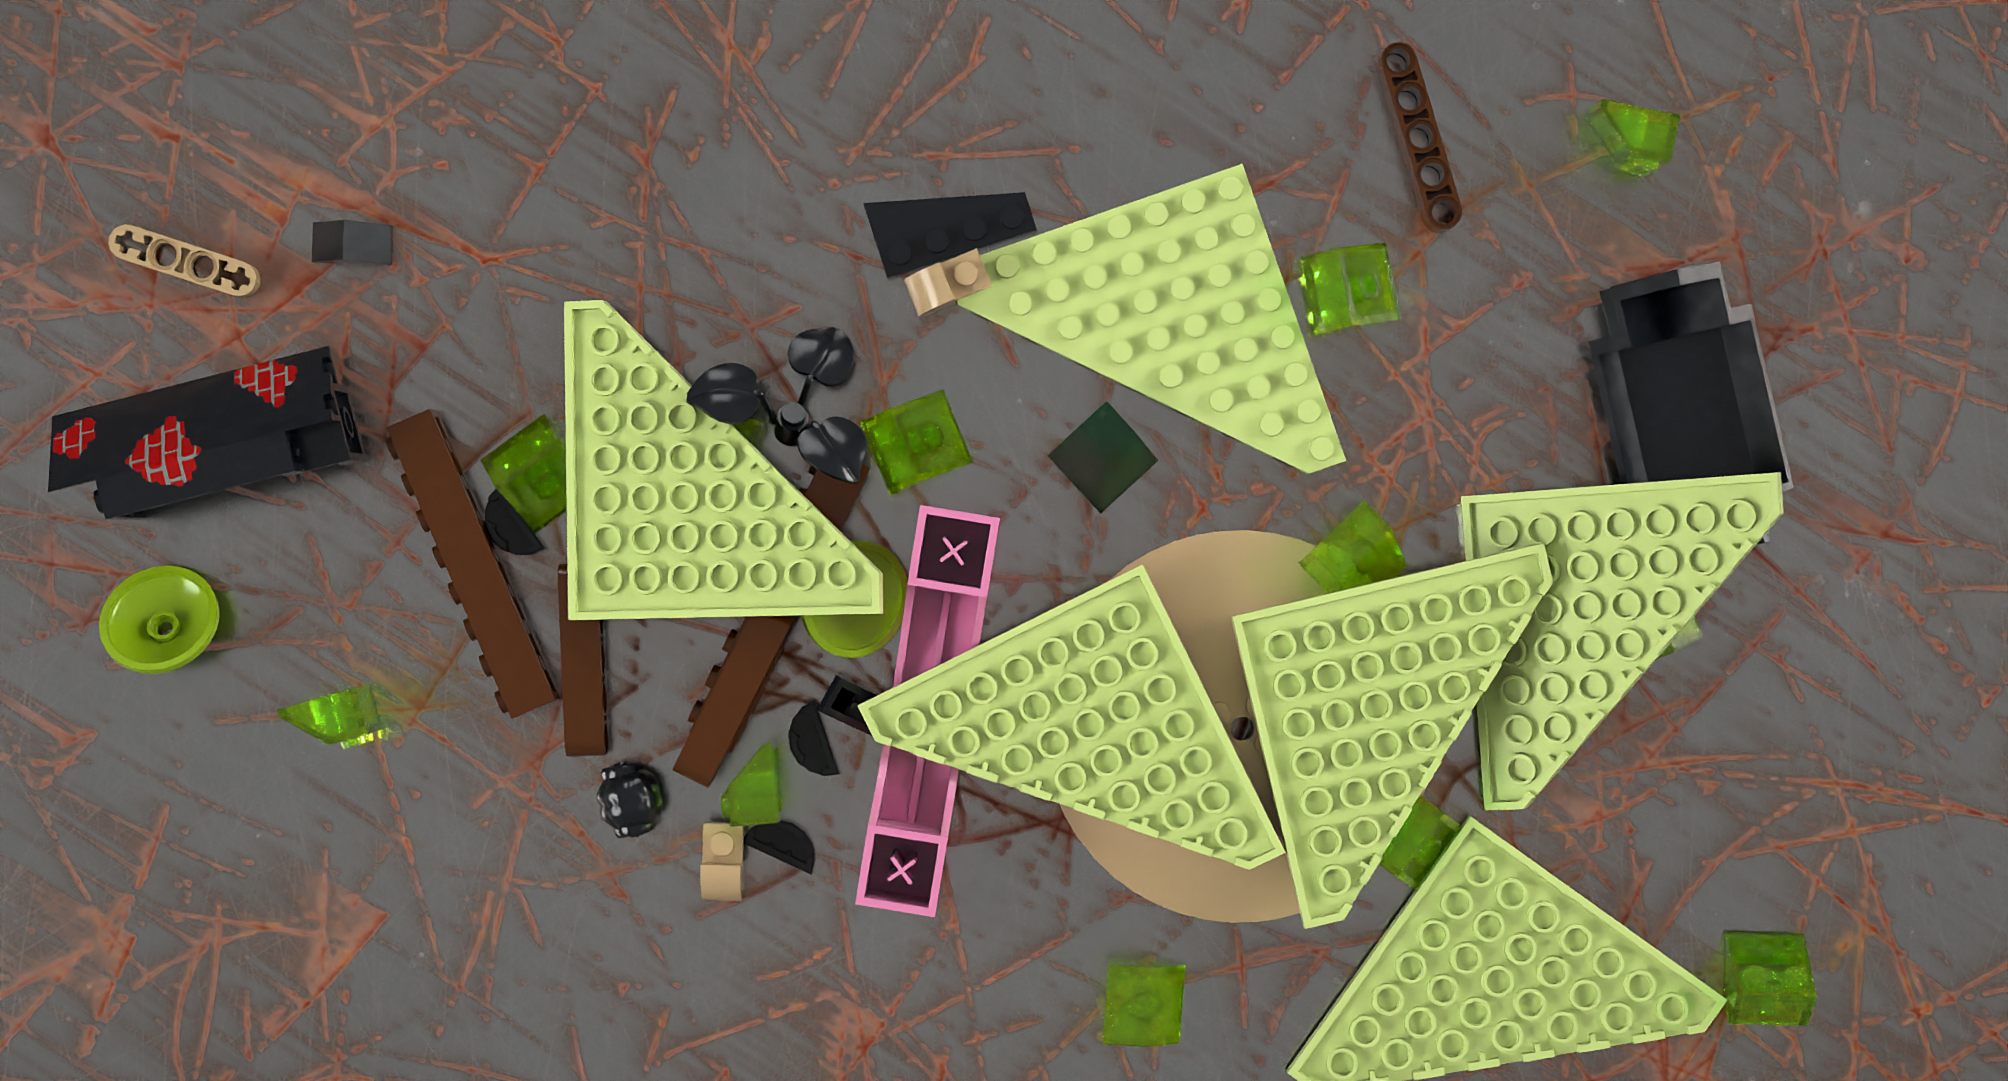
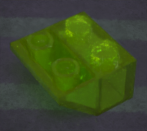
(1768, 979)

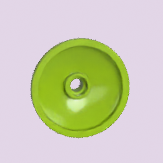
(148, 606)
(864, 633)

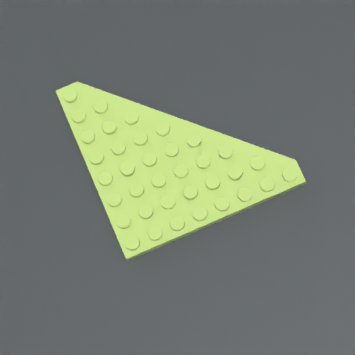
(1177, 306)
(681, 507)
(1625, 582)
(1366, 698)
(1092, 715)
(1495, 971)

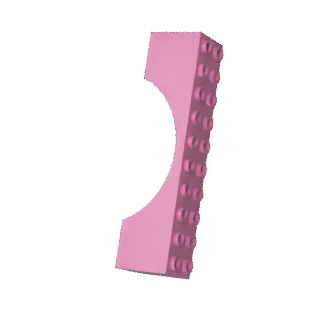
(912, 793)

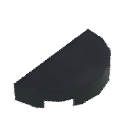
(509, 528)
(811, 743)
(784, 842)

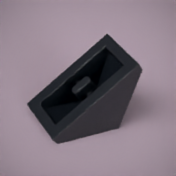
(352, 242)
(842, 701)

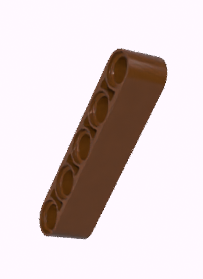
(1422, 118)
(582, 680)
(732, 697)

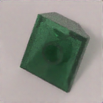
(1103, 457)

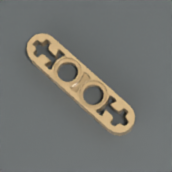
(185, 258)

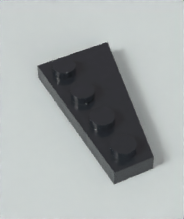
(938, 229)

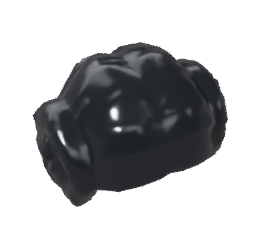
(629, 799)

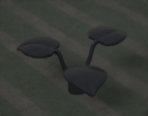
(821, 353)

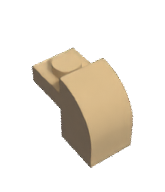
(947, 282)
(722, 862)

